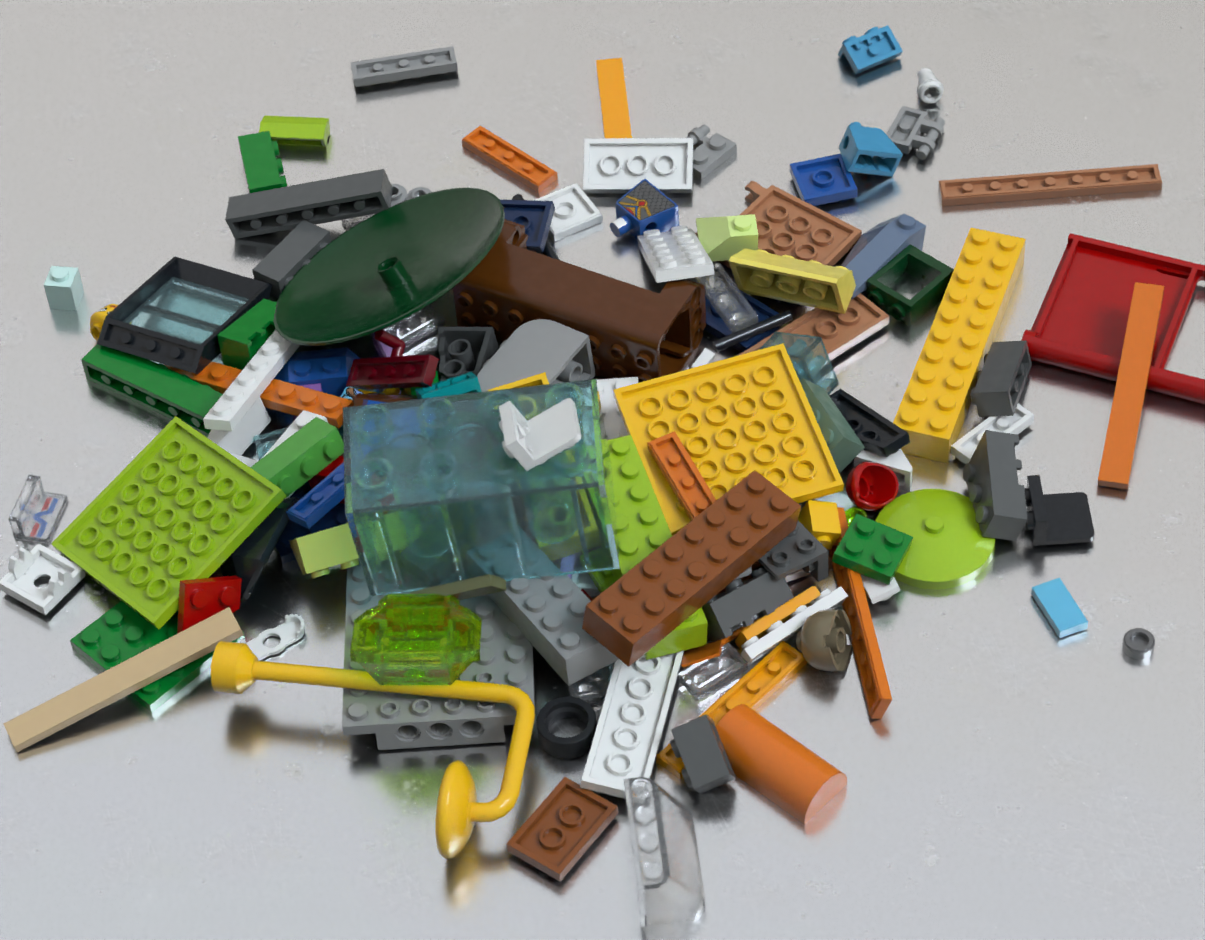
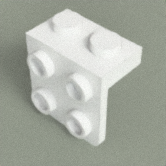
(540, 437)

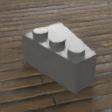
(995, 486)

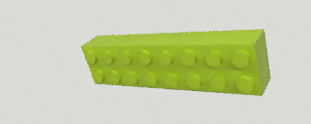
(641, 531)

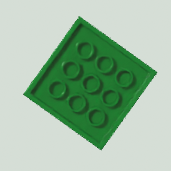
(124, 634)

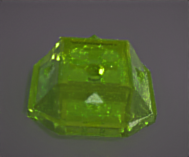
(416, 639)

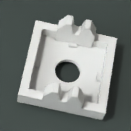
(35, 564)

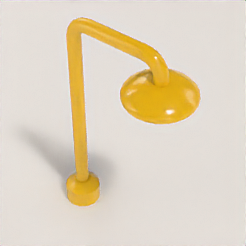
(457, 809)

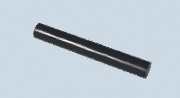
(752, 331)

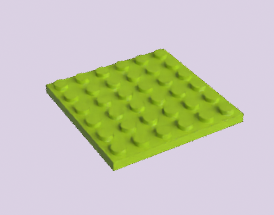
(168, 520)

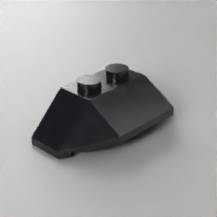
(257, 548)

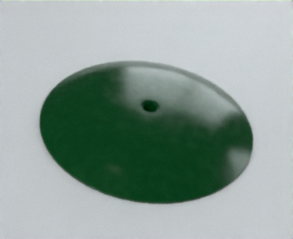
(389, 267)

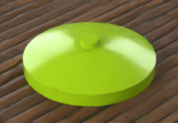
(945, 541)

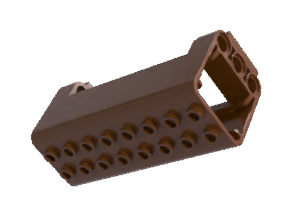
(621, 319)

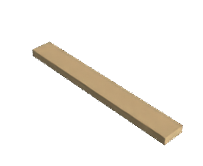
(122, 679)

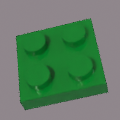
(872, 549)

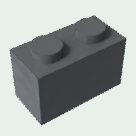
(702, 754)

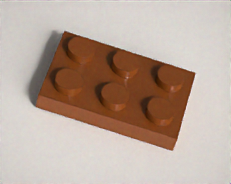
(562, 828)

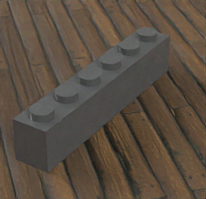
(312, 201)

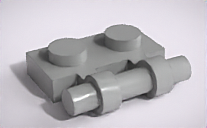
(906, 130)
(710, 151)

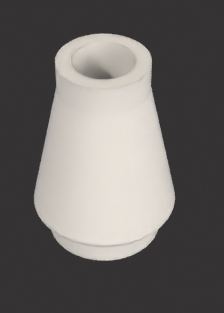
(929, 87)

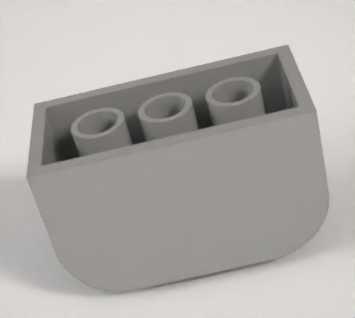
(537, 349)

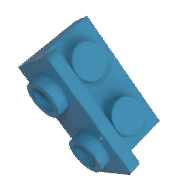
(870, 49)

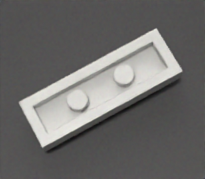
(1015, 424)

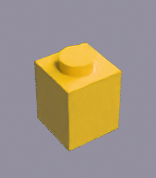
(821, 521)

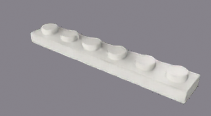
(250, 383)

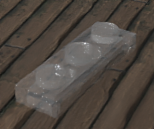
(728, 299)

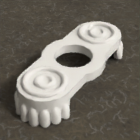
(288, 632)

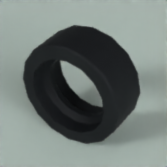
(563, 708)

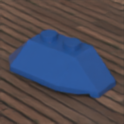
(323, 366)

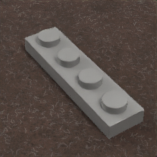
(404, 66)

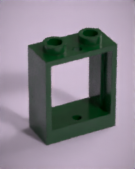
(921, 267)

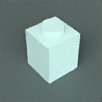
(64, 288)

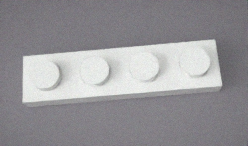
(779, 631)

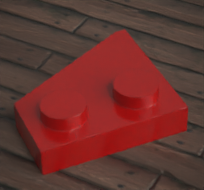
(205, 598)

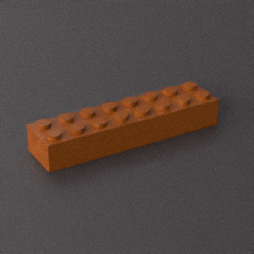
(690, 568)

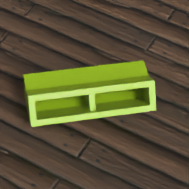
(297, 130)

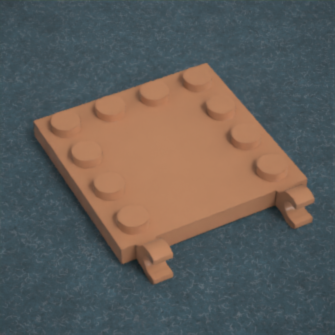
(796, 227)

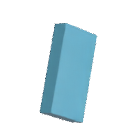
(1059, 607)

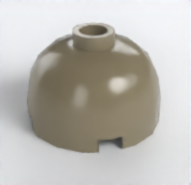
(825, 640)

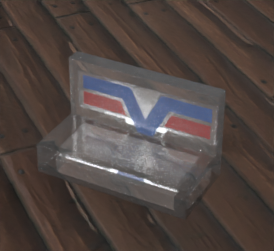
(36, 511)

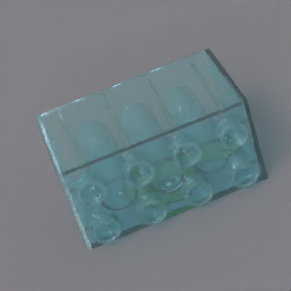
(446, 504)

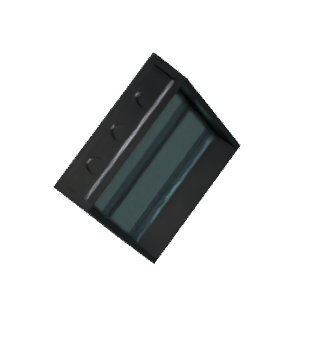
(180, 314)

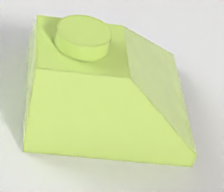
(727, 235)

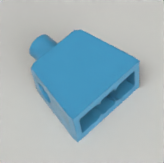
(869, 151)

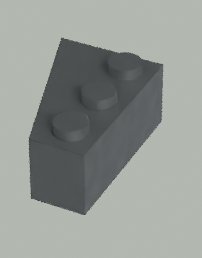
(744, 603)

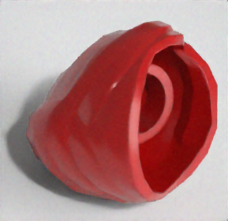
(871, 486)

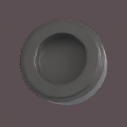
(1138, 643)

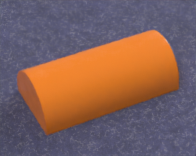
(778, 764)

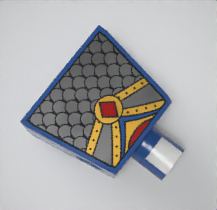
(644, 210)

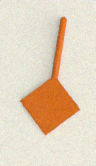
(709, 650)

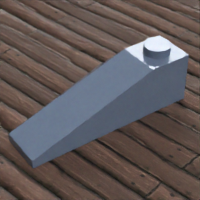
(880, 246)

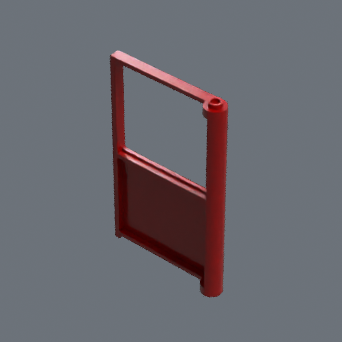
(1089, 309)

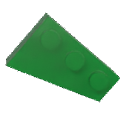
(247, 334)

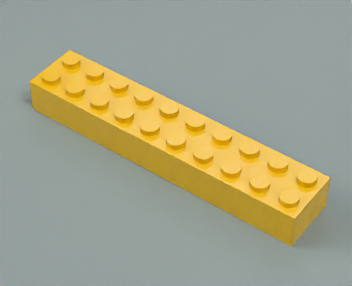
(957, 343)

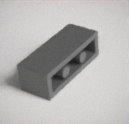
(291, 255)
(1002, 379)

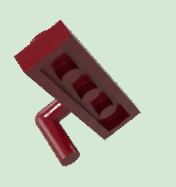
(392, 371)

